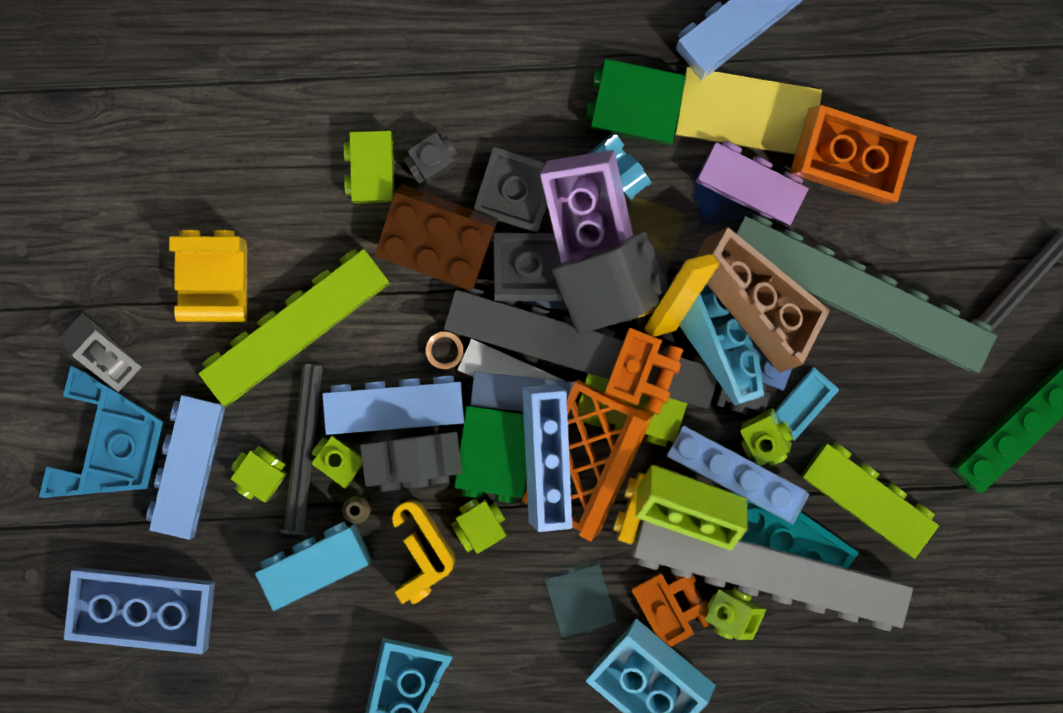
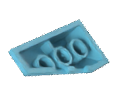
(724, 347)

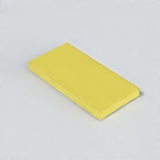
(745, 111)

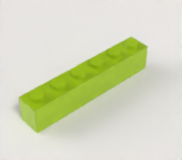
(293, 328)

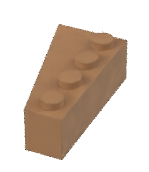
(764, 300)

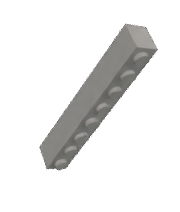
(778, 573)

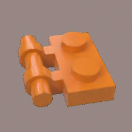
(633, 368)
(664, 612)

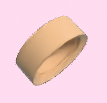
(429, 350)

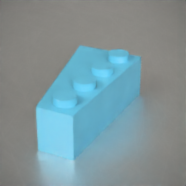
(405, 677)

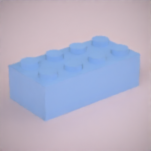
(139, 610)

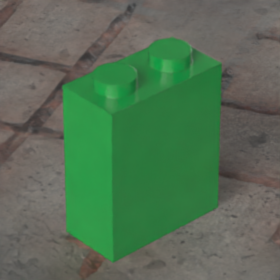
(636, 102)
(492, 454)

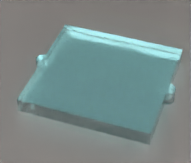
(580, 600)

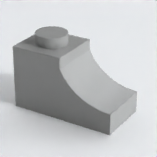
(99, 352)

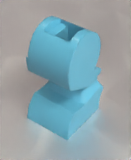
(631, 172)

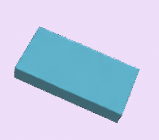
(805, 401)

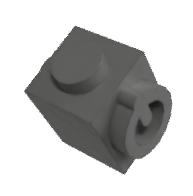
(430, 158)

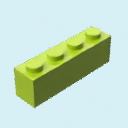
(869, 500)

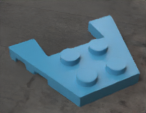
(120, 444)

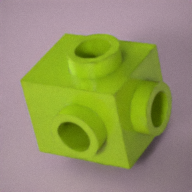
(766, 427)
(734, 614)

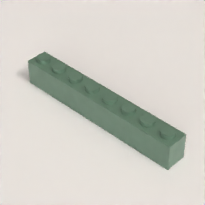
(872, 298)

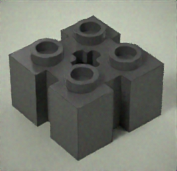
(411, 461)

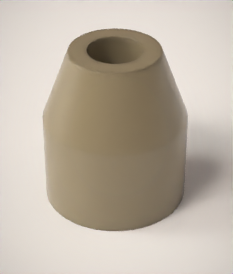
(363, 505)

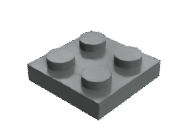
(513, 190)
(525, 266)

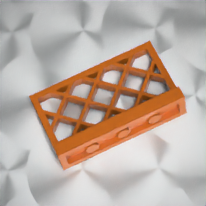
(617, 464)

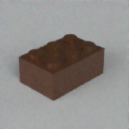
(436, 237)

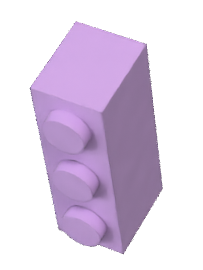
(752, 183)

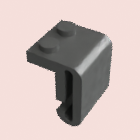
(611, 284)

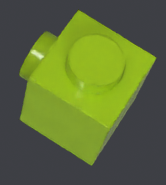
(337, 460)

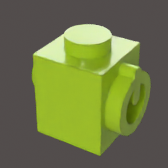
(258, 474)
(479, 525)

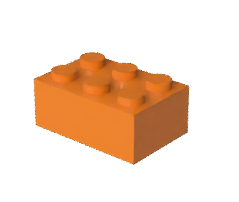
(853, 154)

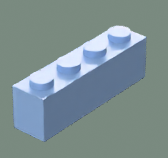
(728, 31)
(393, 407)
(547, 457)
(186, 467)
(738, 475)

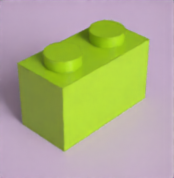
(371, 167)

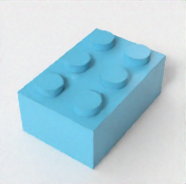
(313, 565)
(648, 676)

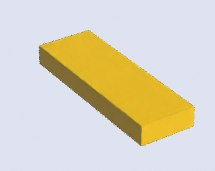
(681, 295)

